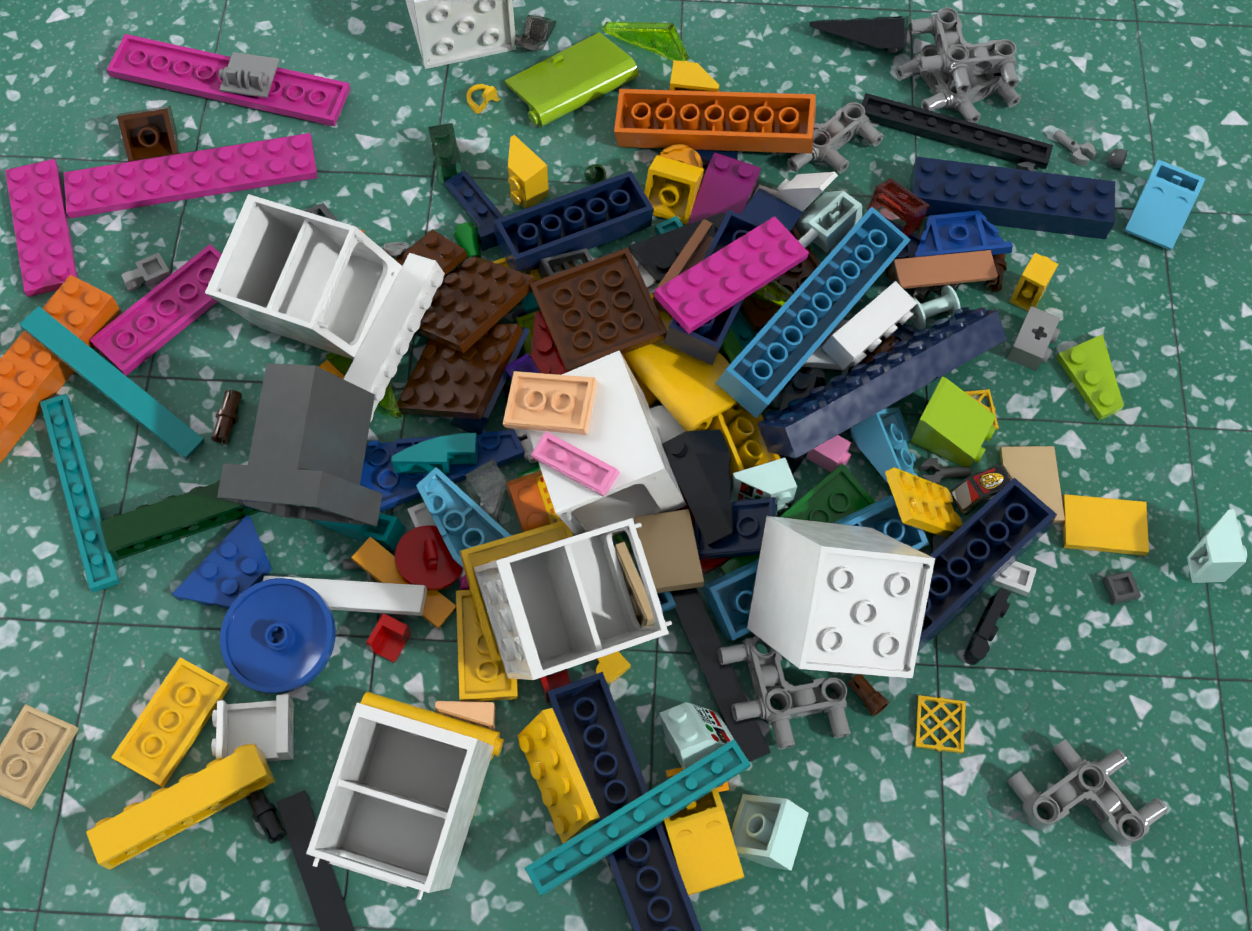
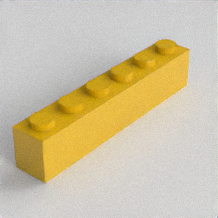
(179, 806)

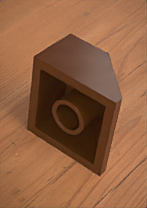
(148, 133)

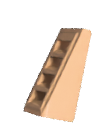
(474, 712)

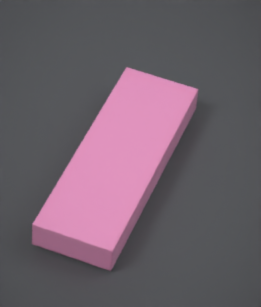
(575, 464)

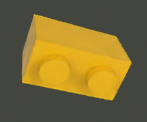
(1033, 282)

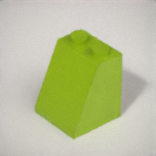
(954, 425)

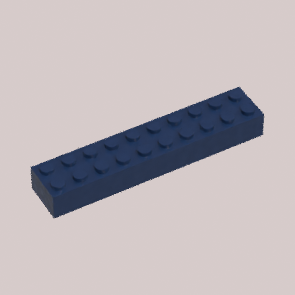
(880, 382)
(644, 867)

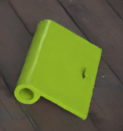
(572, 78)

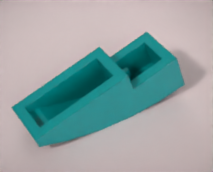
(437, 453)
(386, 533)

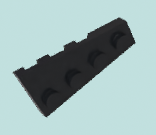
(661, 251)

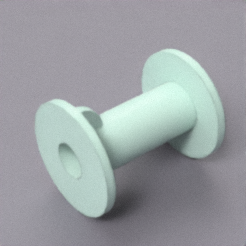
(947, 302)

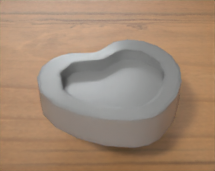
(395, 248)

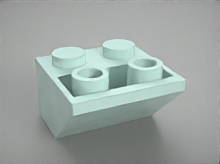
(831, 218)
(1218, 552)

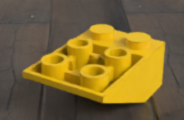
(703, 844)

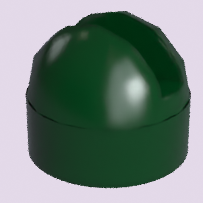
(595, 176)

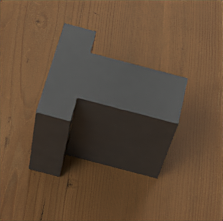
(307, 449)

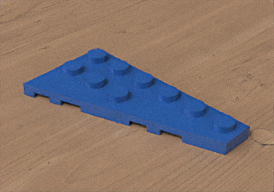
(401, 487)

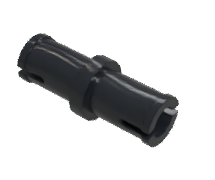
(265, 815)

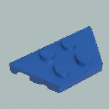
(960, 234)
(228, 569)

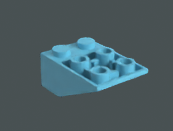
(1164, 204)

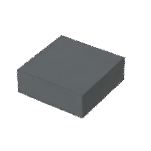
(1121, 588)

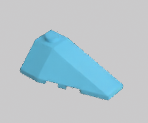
(884, 441)
(457, 515)

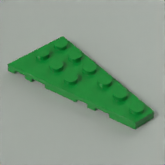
(827, 502)

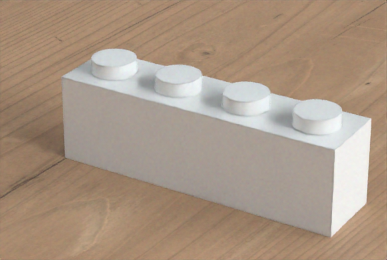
(869, 325)

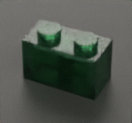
(445, 151)

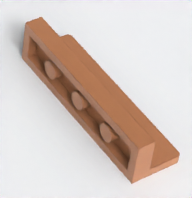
(690, 256)
(943, 269)

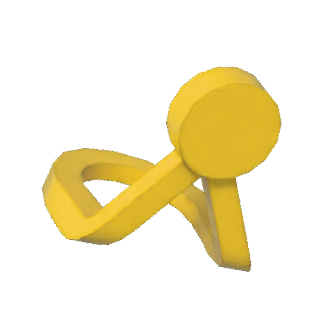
(488, 94)

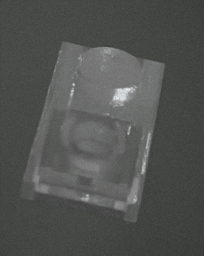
(488, 488)

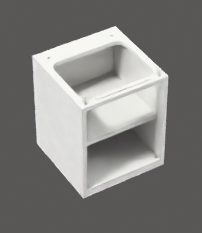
(461, 29)
(303, 276)
(623, 437)
(840, 597)
(566, 603)
(400, 800)

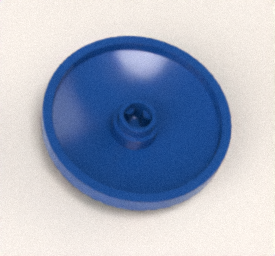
(277, 636)

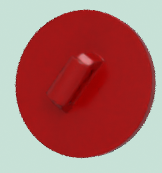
(425, 559)

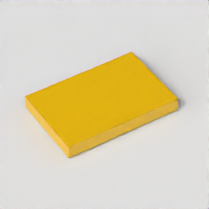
(1105, 525)

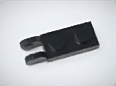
(986, 628)

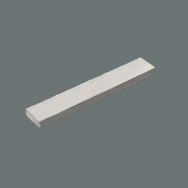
(368, 596)

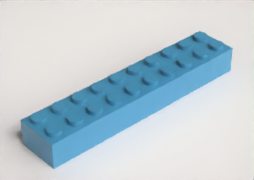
(812, 312)

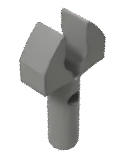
(1076, 149)

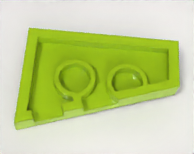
(1093, 376)

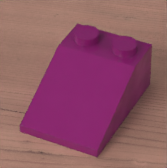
(724, 187)

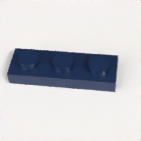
(472, 199)

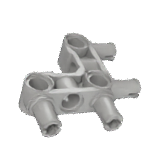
(962, 58)
(945, 90)
(834, 134)
(795, 700)
(1102, 798)

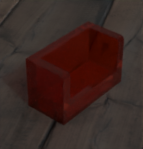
(901, 203)

